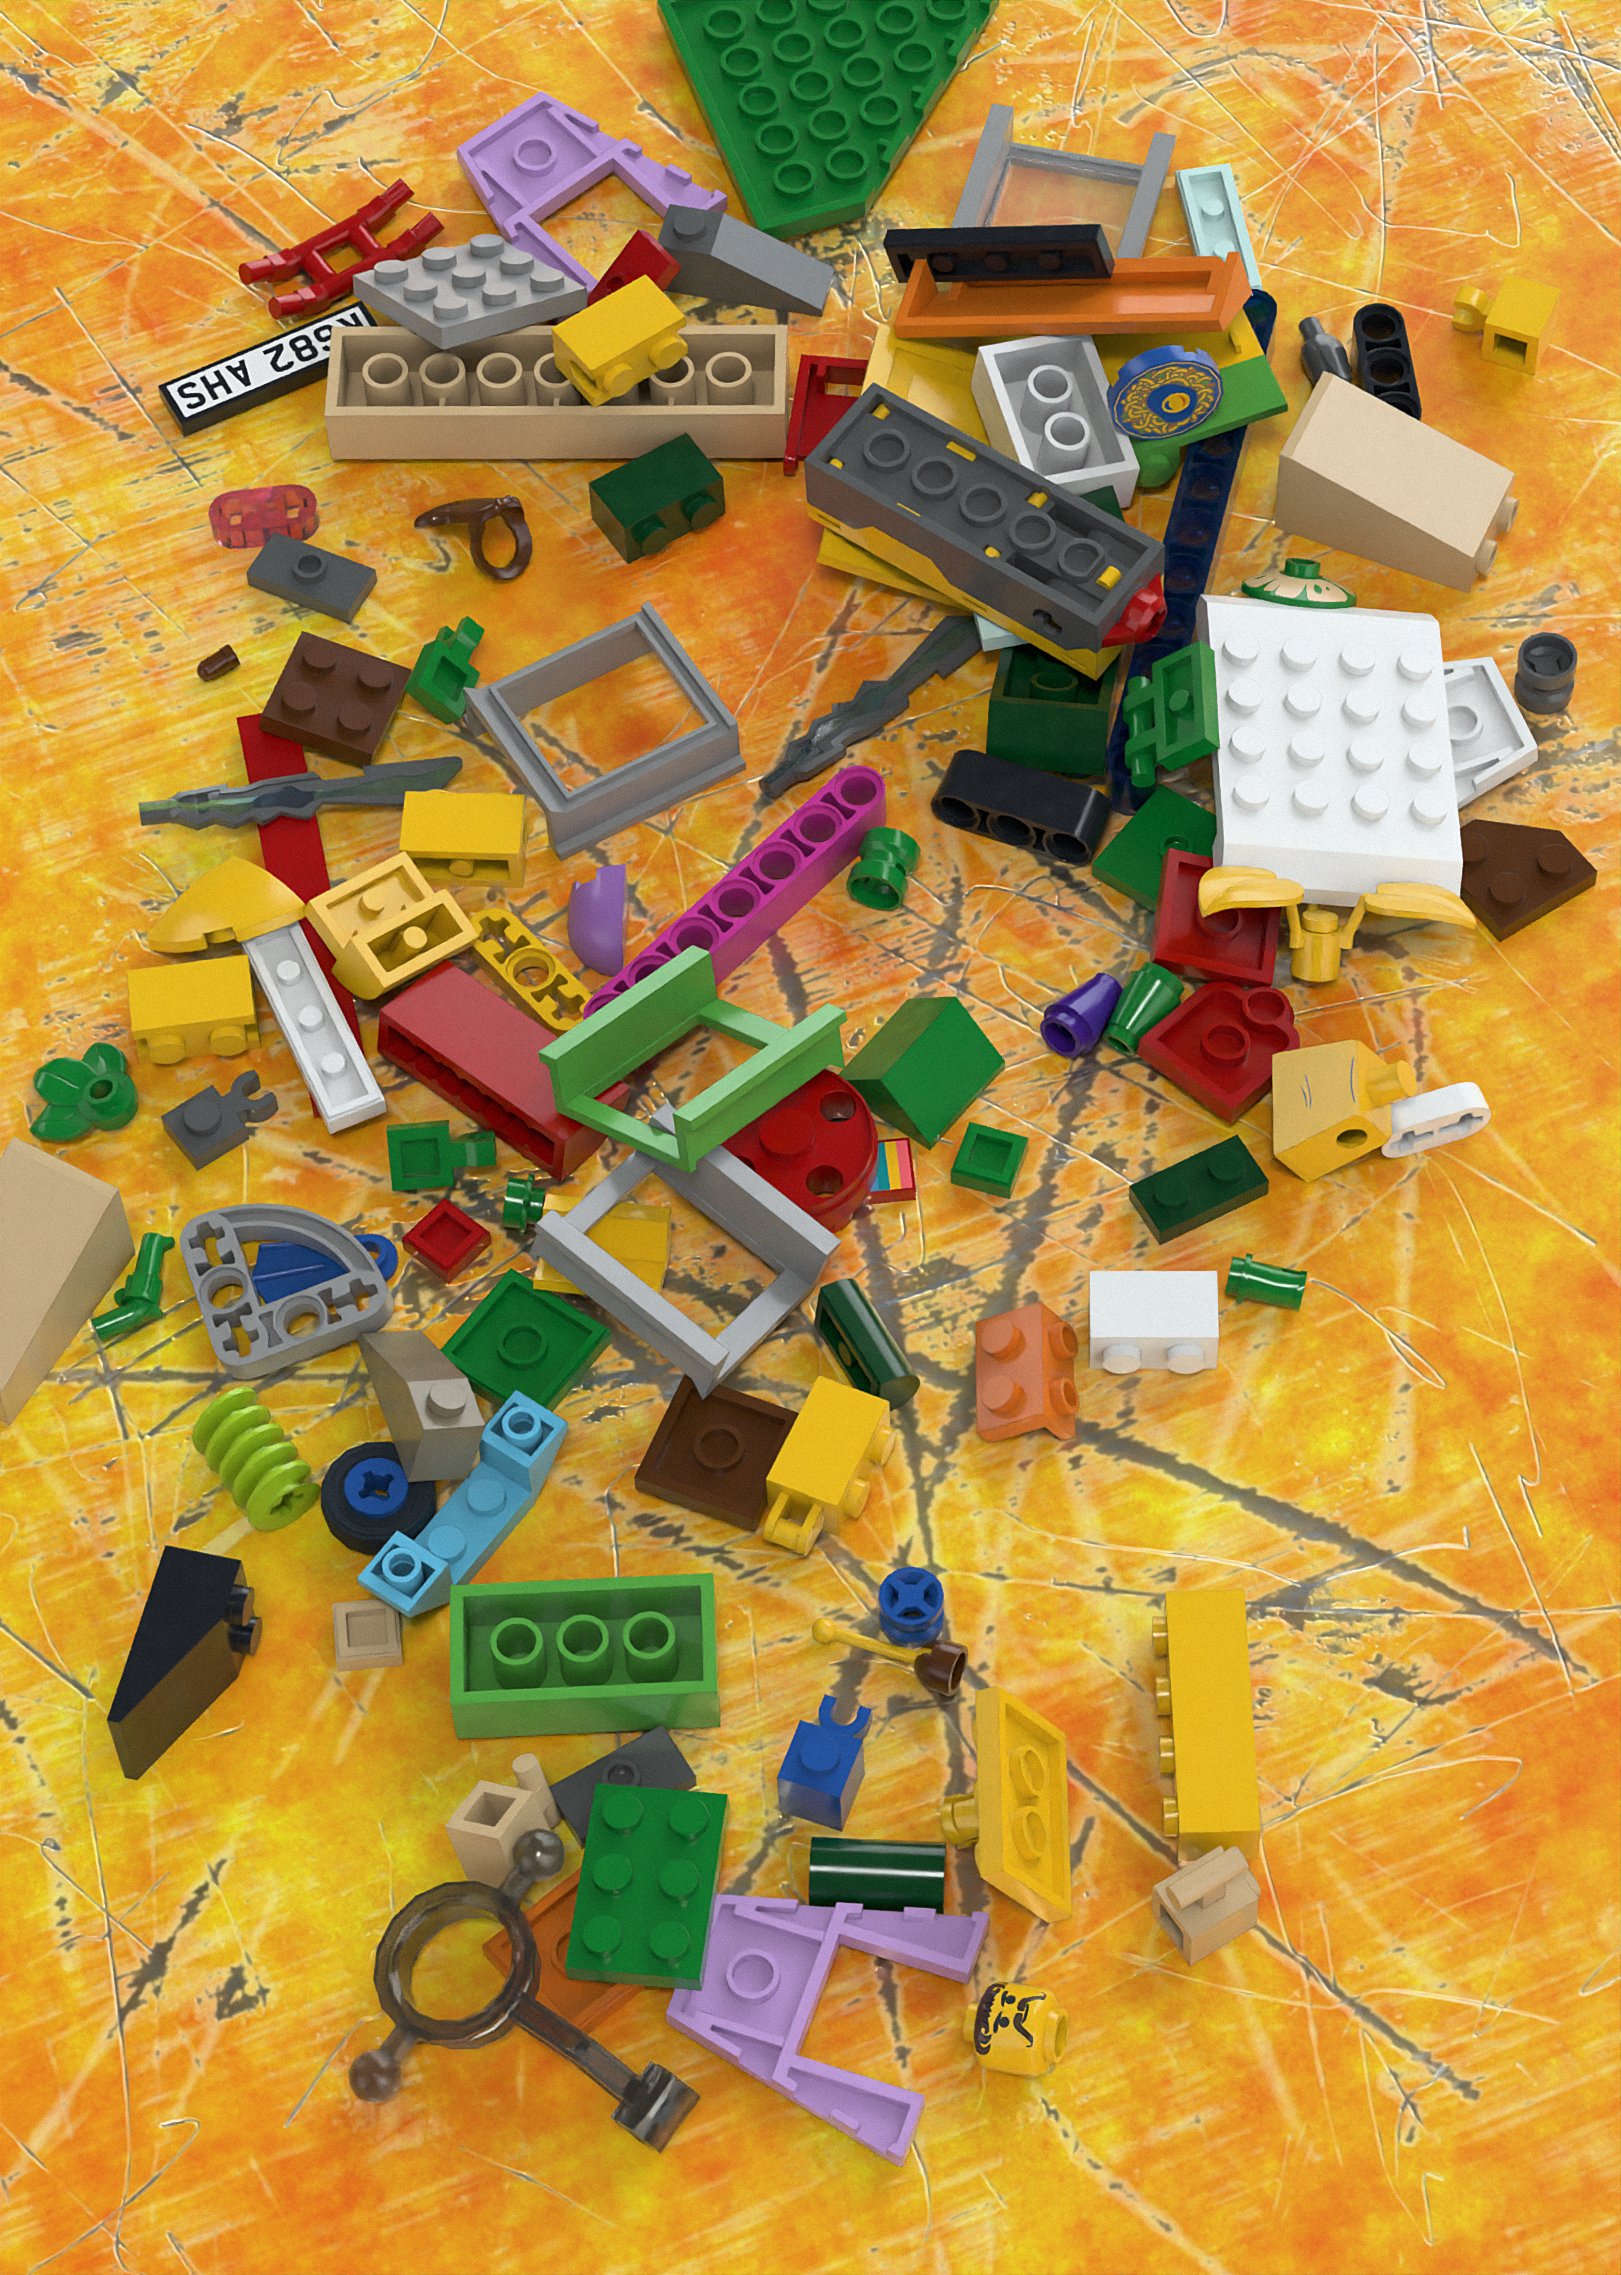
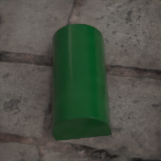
(863, 1343)
(877, 1873)

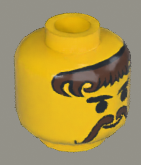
(1017, 2029)

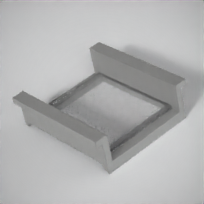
(1055, 187)

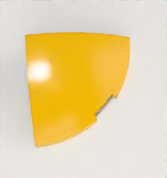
(225, 905)

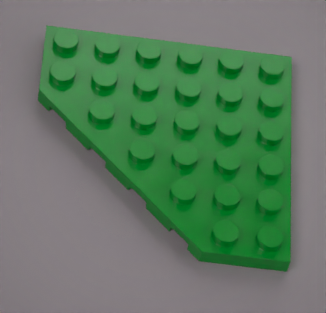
(817, 94)

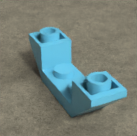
(479, 1515)

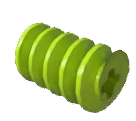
(254, 1460)

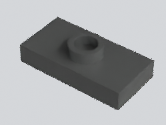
(311, 577)
(644, 1762)

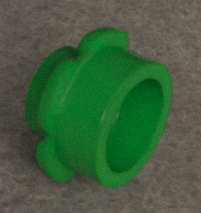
(522, 1203)

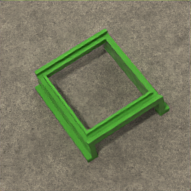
(655, 1016)

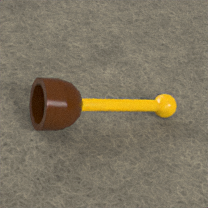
(937, 1664)

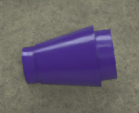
(1080, 1016)

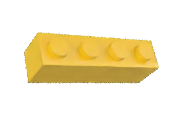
(1209, 1721)

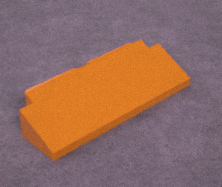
(1139, 298)

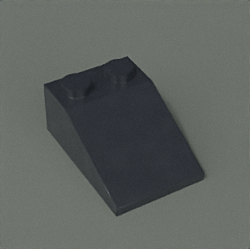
(182, 1654)

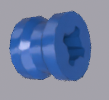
(911, 1591)

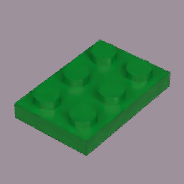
(648, 1886)

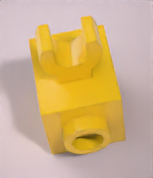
(1514, 324)

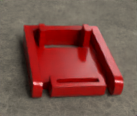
(813, 409)

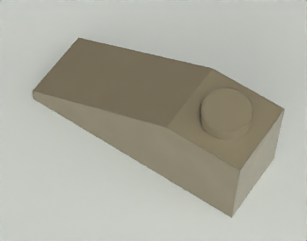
(424, 1404)

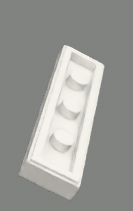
(314, 1027)

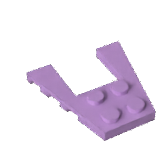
(550, 155)
(766, 1982)

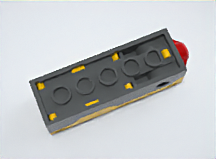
(987, 531)

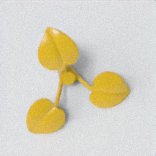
(1318, 936)

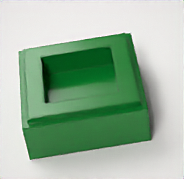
(989, 1160)

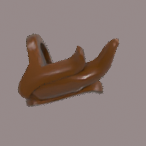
(476, 513)

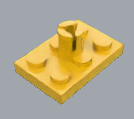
(1016, 1805)

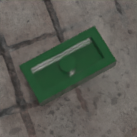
(1198, 1189)

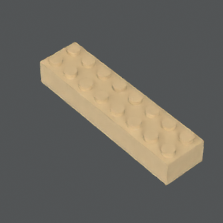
(509, 401)

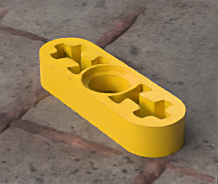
(527, 952)

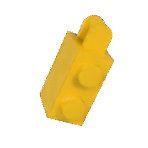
(826, 1464)

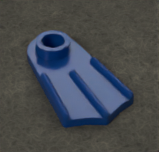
(290, 1267)

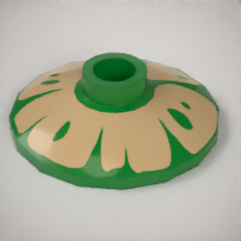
(1299, 586)

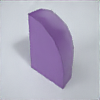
(600, 920)

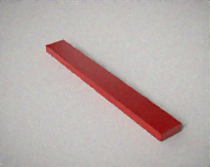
(294, 848)

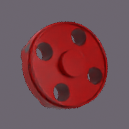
(808, 1154)

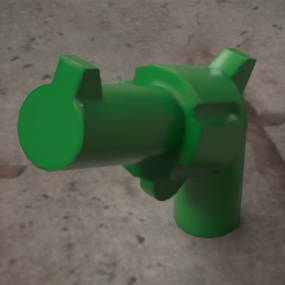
(142, 1290)

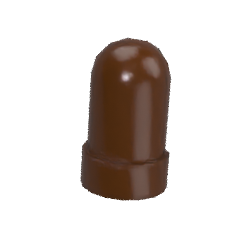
(218, 663)

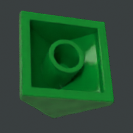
(925, 1067)

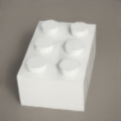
(1051, 413)

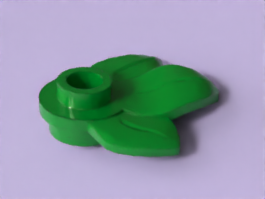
(84, 1094)

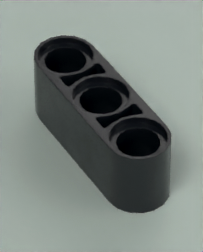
(1383, 358)
(1022, 807)

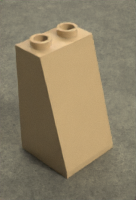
(1391, 488)
(58, 1259)

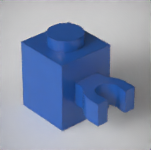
(824, 1767)

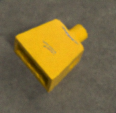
(1333, 1104)

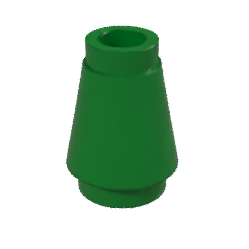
(1142, 1004)

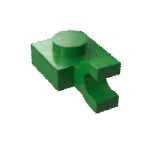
(445, 670)
(426, 1154)

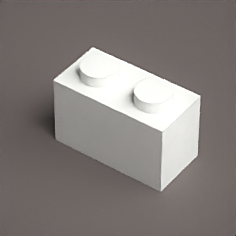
(1153, 1320)

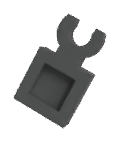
(215, 1124)

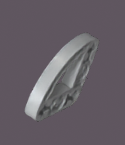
(268, 1324)

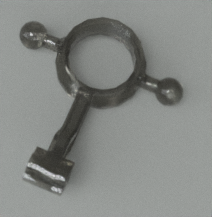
(649, 2105)

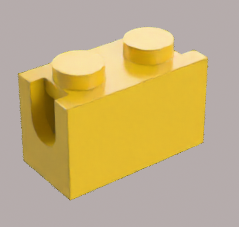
(619, 341)
(466, 837)
(193, 1009)

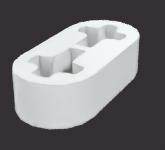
(1436, 1119)

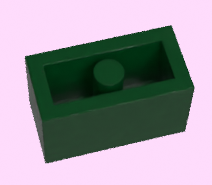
(657, 498)

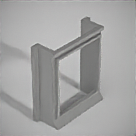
(635, 789)
(735, 1201)

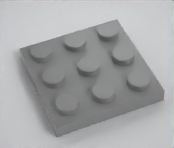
(469, 291)

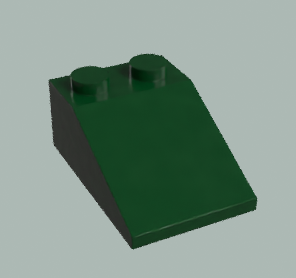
(1050, 713)

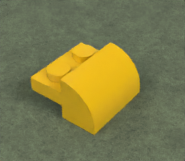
(388, 927)

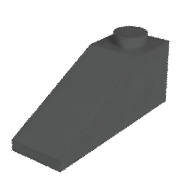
(741, 264)

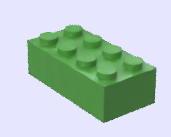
(584, 1656)

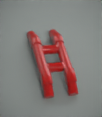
(353, 230)

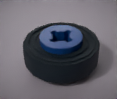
(358, 1513)

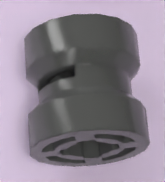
(1545, 673)

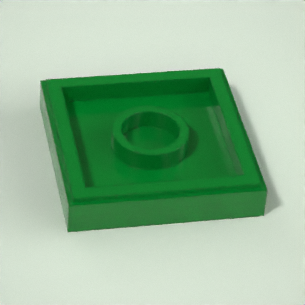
(525, 1344)

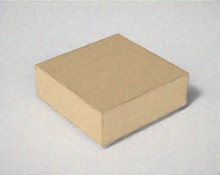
(367, 1635)

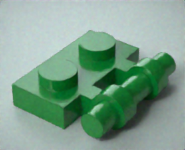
(1180, 705)

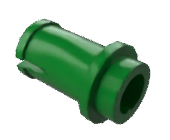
(1265, 1282)

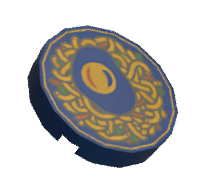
(1165, 393)

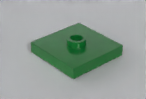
(1136, 853)

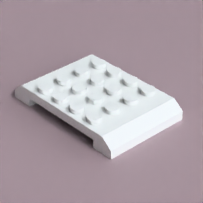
(1332, 747)

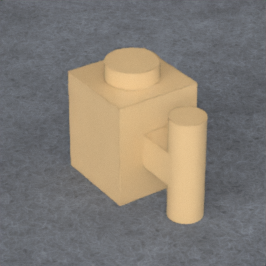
(496, 1816)
(1207, 1903)

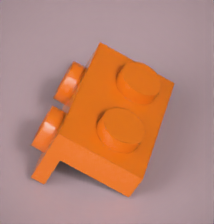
(1025, 1374)

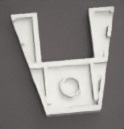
(1485, 728)

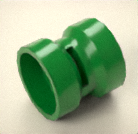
(885, 863)

